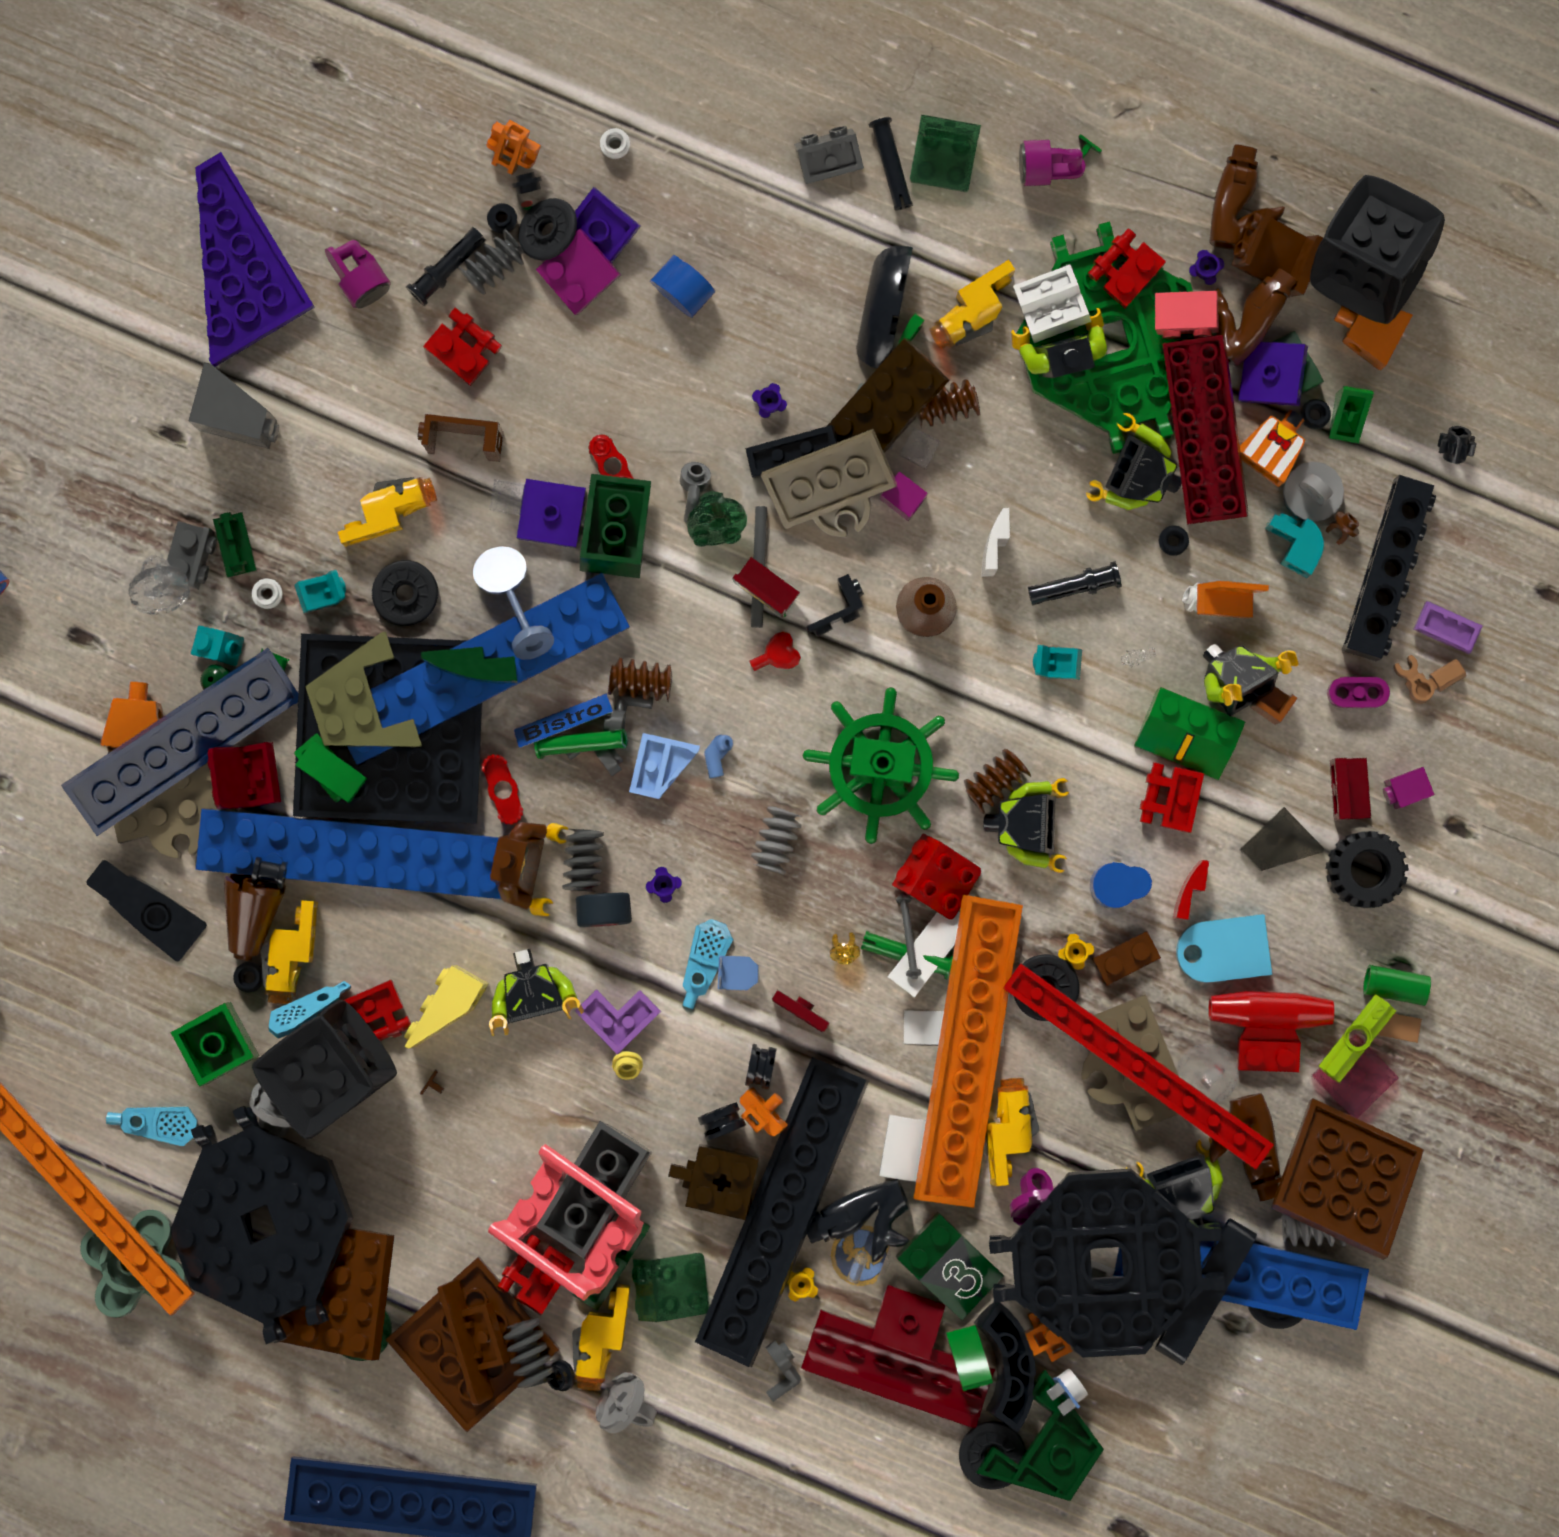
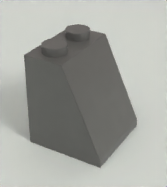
(230, 412)

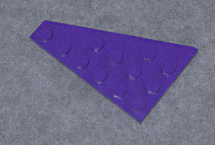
(245, 273)

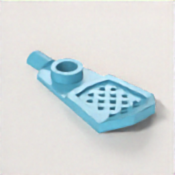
(702, 963)
(294, 1014)
(152, 1123)

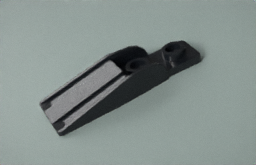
(148, 910)

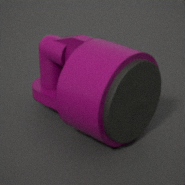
(1042, 163)
(365, 282)

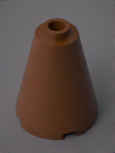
(920, 617)
(249, 913)

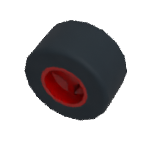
(603, 909)

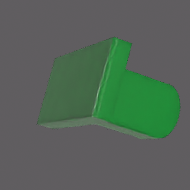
(1088, 146)

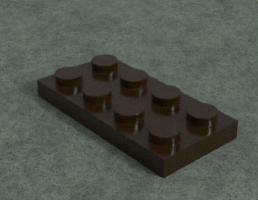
(891, 396)

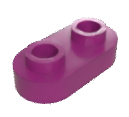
(1357, 692)

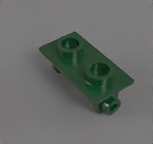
(234, 544)

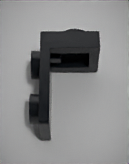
(851, 591)

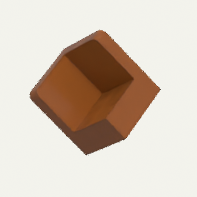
(1274, 705)

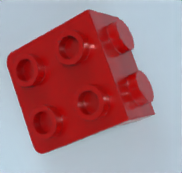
(937, 876)

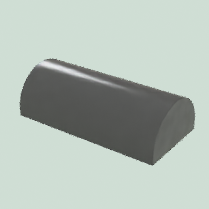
(578, 1214)

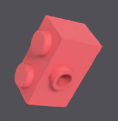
(1186, 314)

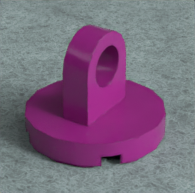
(1031, 1197)

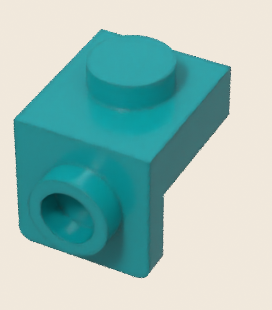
(321, 591)
(217, 645)
(1057, 662)

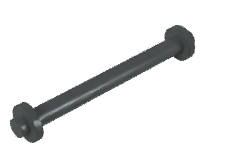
(913, 972)

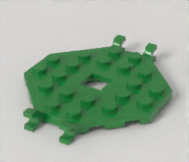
(1123, 380)

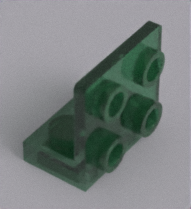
(944, 153)

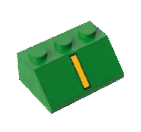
(1189, 733)

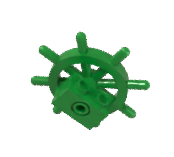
(881, 762)

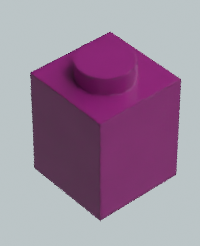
(905, 497)
(1408, 788)

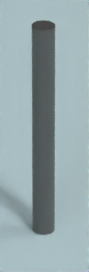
(759, 555)

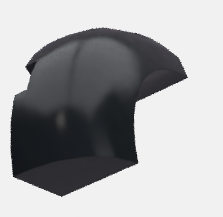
(881, 304)
(1014, 1365)

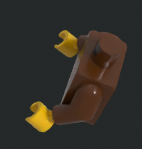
(518, 862)

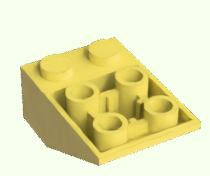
(456, 997)

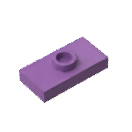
(1447, 627)

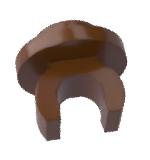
(1347, 524)

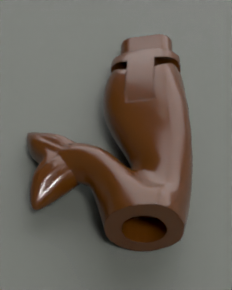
(1232, 194)
(1257, 316)
(1256, 1114)

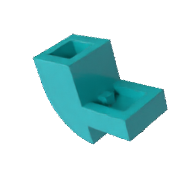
(1305, 541)

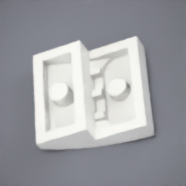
(1052, 303)
(998, 536)
(902, 1148)

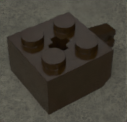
(704, 1192)

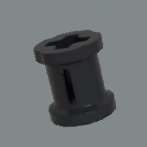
(269, 872)

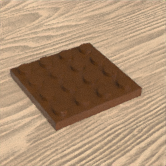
(1347, 1179)
(352, 1298)
(431, 1353)

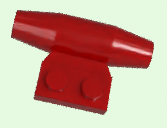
(1270, 1025)

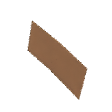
(1402, 1028)

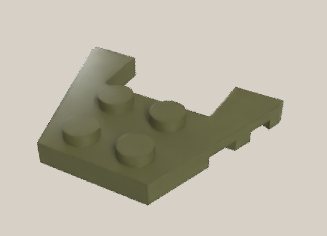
(346, 705)

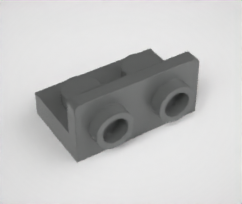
(829, 154)
(191, 550)

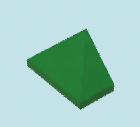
(1350, 413)

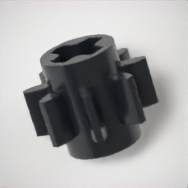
(1457, 444)

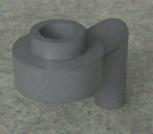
(694, 479)
(618, 717)
(609, 759)
(782, 1357)

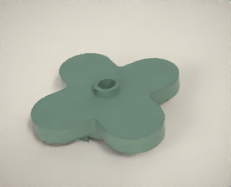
(119, 1289)

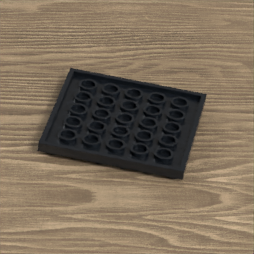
(404, 782)

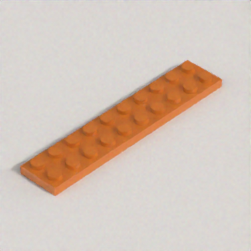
(968, 1052)

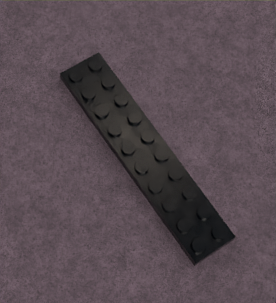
(781, 1212)

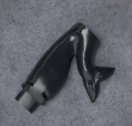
(853, 1211)

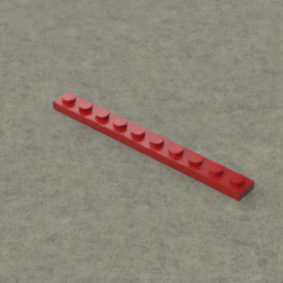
(1138, 1066)

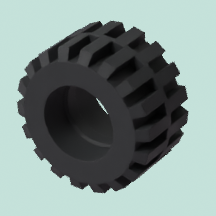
(1392, 869)

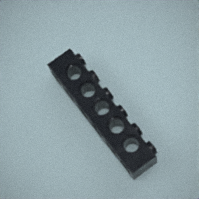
(1403, 492)

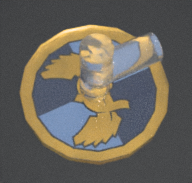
(853, 1258)

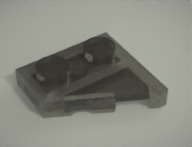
(1280, 842)

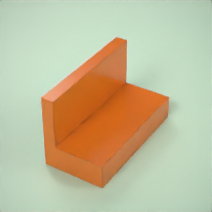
(1227, 598)

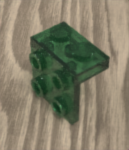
(670, 1287)

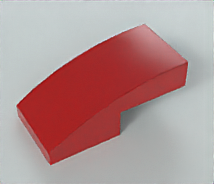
(1194, 882)

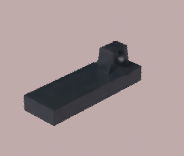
(780, 451)

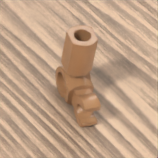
(1422, 689)

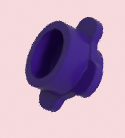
(1212, 261)
(761, 397)
(654, 885)

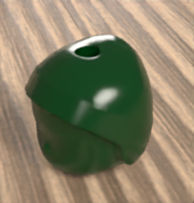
(212, 674)

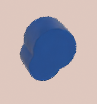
(683, 286)
(1118, 884)

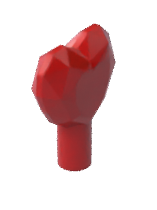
(778, 653)

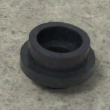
(527, 183)
(511, 220)
(1319, 405)
(1176, 531)
(240, 972)
(563, 1376)

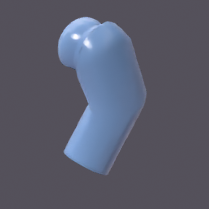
(714, 754)

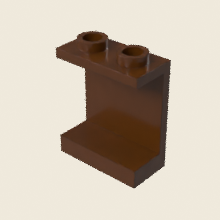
(1274, 246)
(490, 430)

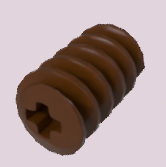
(951, 403)
(640, 679)
(995, 779)

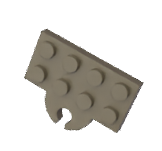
(831, 484)
(171, 814)
(1138, 1025)

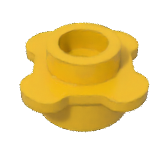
(1078, 960)
(801, 1292)

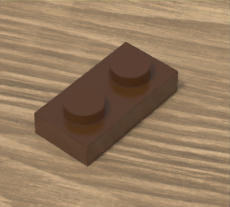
(1126, 958)

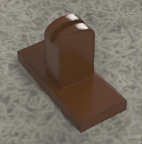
(432, 1084)

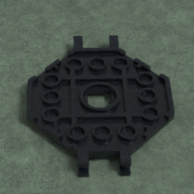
(306, 1210)
(1113, 1312)

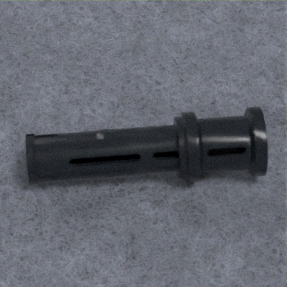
(436, 275)
(1088, 581)

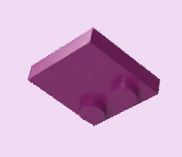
(579, 273)

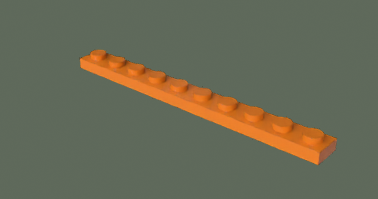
(92, 1205)

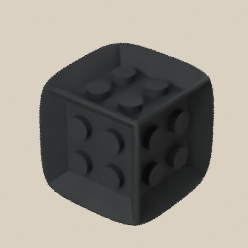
(1376, 249)
(324, 1069)

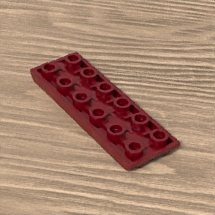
(1205, 429)
(843, 1354)

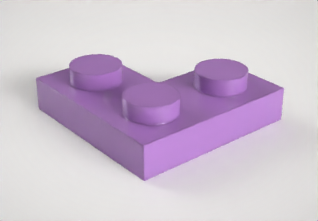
(616, 1026)

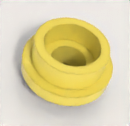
(627, 1065)

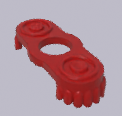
(602, 449)
(497, 770)

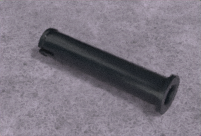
(891, 162)

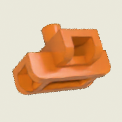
(515, 148)
(763, 1112)
(1047, 1340)

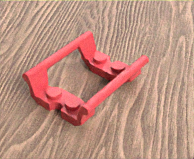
(525, 1216)

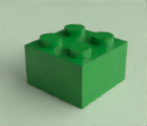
(215, 1044)

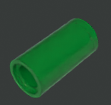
(1397, 985)

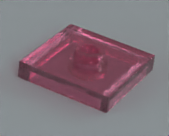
(1362, 1083)

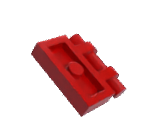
(1134, 273)
(456, 353)
(1180, 801)
(378, 1003)
(538, 1288)

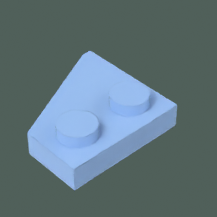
(659, 764)

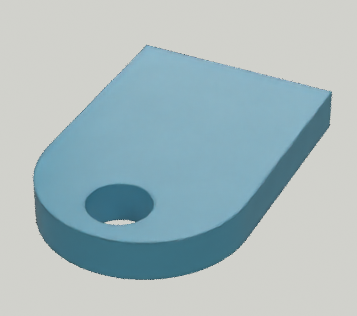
(1227, 949)

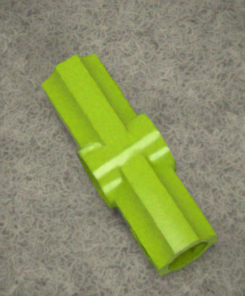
(1370, 1023)

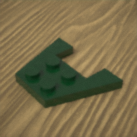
(1057, 1456)

